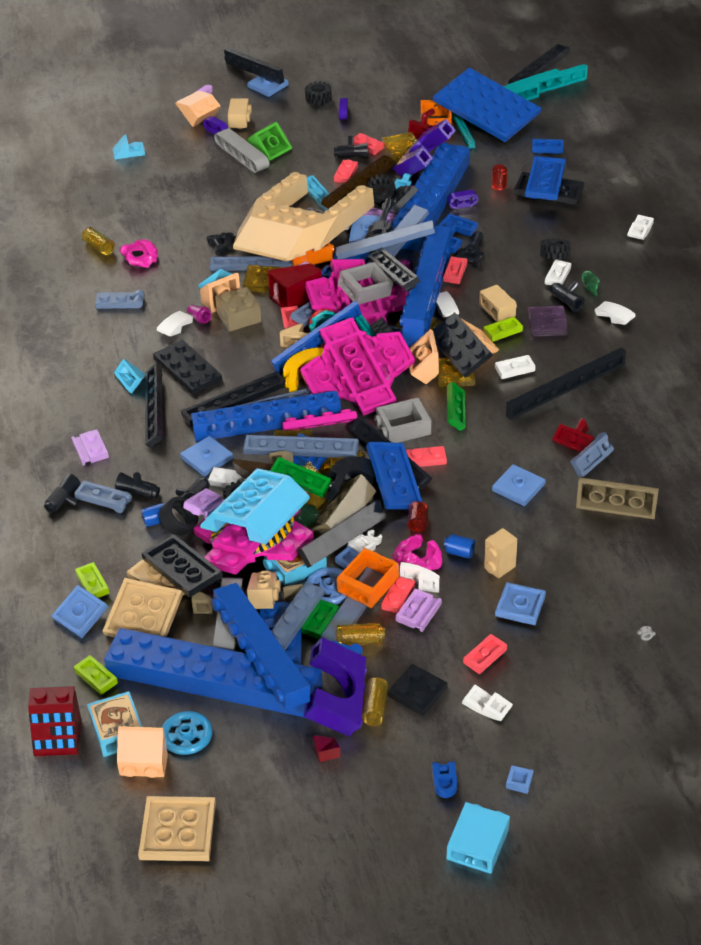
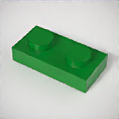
(319, 619)

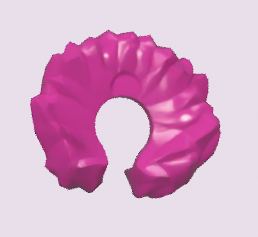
(149, 253)
(404, 553)

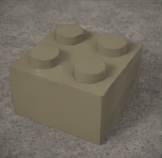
(238, 309)

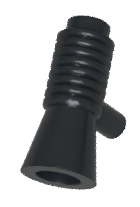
(351, 151)
(567, 296)
(136, 485)
(195, 488)
(62, 493)

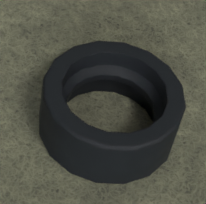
(170, 521)

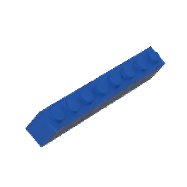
(261, 646)

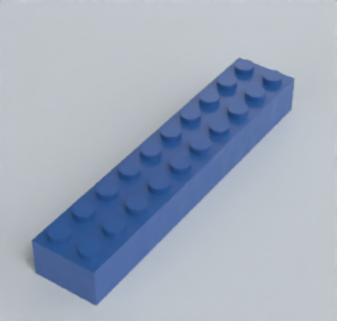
(435, 186)
(423, 298)
(197, 670)

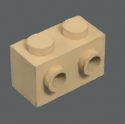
(239, 113)
(497, 303)
(500, 553)
(264, 589)

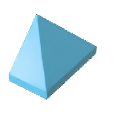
(219, 274)
(129, 375)

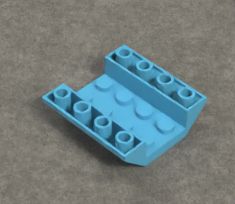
(260, 505)

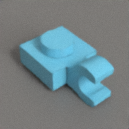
(404, 181)

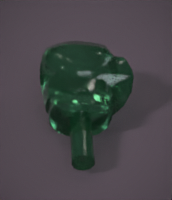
(591, 281)
(308, 515)

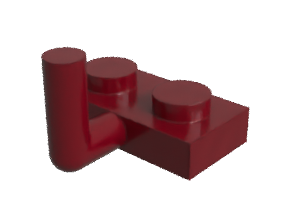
(417, 127)
(573, 439)

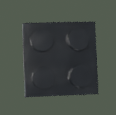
(402, 196)
(417, 689)

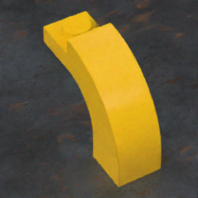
(292, 367)

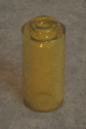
(98, 241)
(360, 634)
(375, 701)

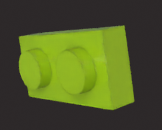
(503, 329)
(92, 580)
(95, 675)

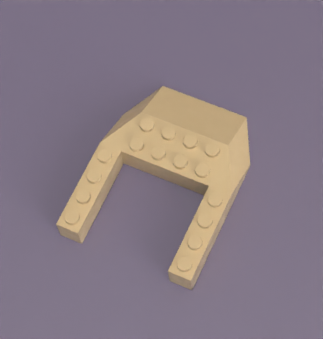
(289, 232)

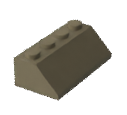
(351, 498)
(617, 498)

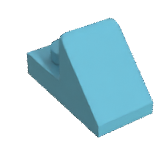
(125, 150)

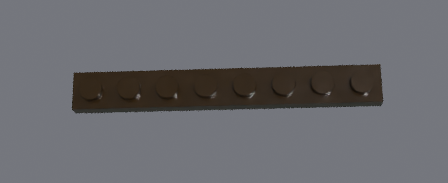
(380, 166)

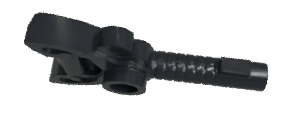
(381, 226)
(226, 238)
(471, 252)

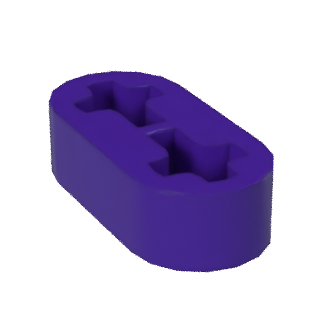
(343, 108)
(214, 125)
(462, 199)

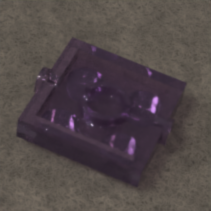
(547, 321)

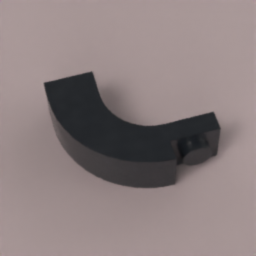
(347, 469)

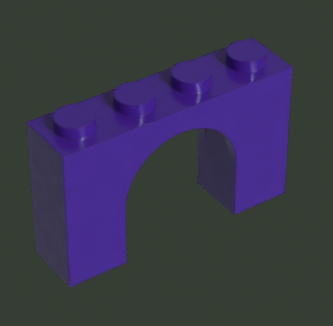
(418, 155)
(349, 670)

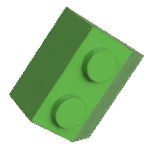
(270, 141)

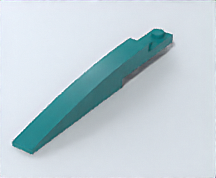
(531, 87)

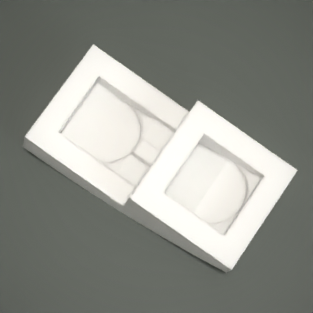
(641, 227)
(446, 305)
(616, 312)
(173, 324)
(424, 577)
(487, 705)

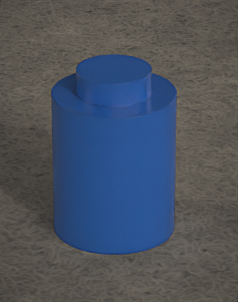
(151, 515)
(459, 546)

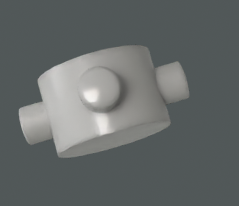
(646, 633)

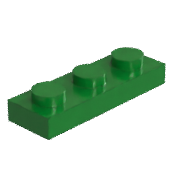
(456, 406)
(305, 478)

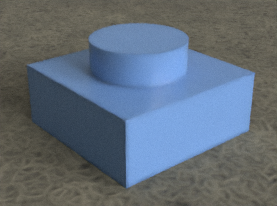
(346, 557)
(519, 779)

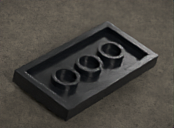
(569, 190)
(461, 345)
(187, 367)
(182, 565)

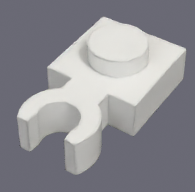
(368, 542)

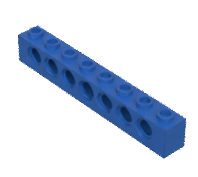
(262, 415)

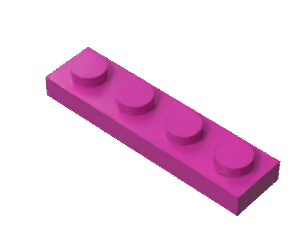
(326, 419)

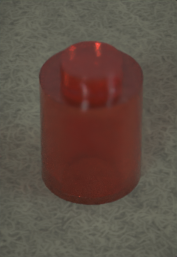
(499, 177)
(417, 516)

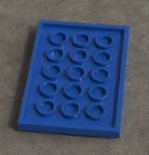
(487, 104)

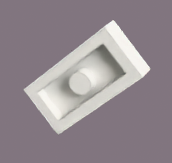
(558, 272)
(515, 366)
(222, 477)

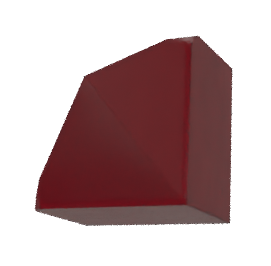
(326, 748)

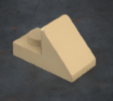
(291, 335)

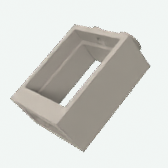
(348, 283)
(407, 431)

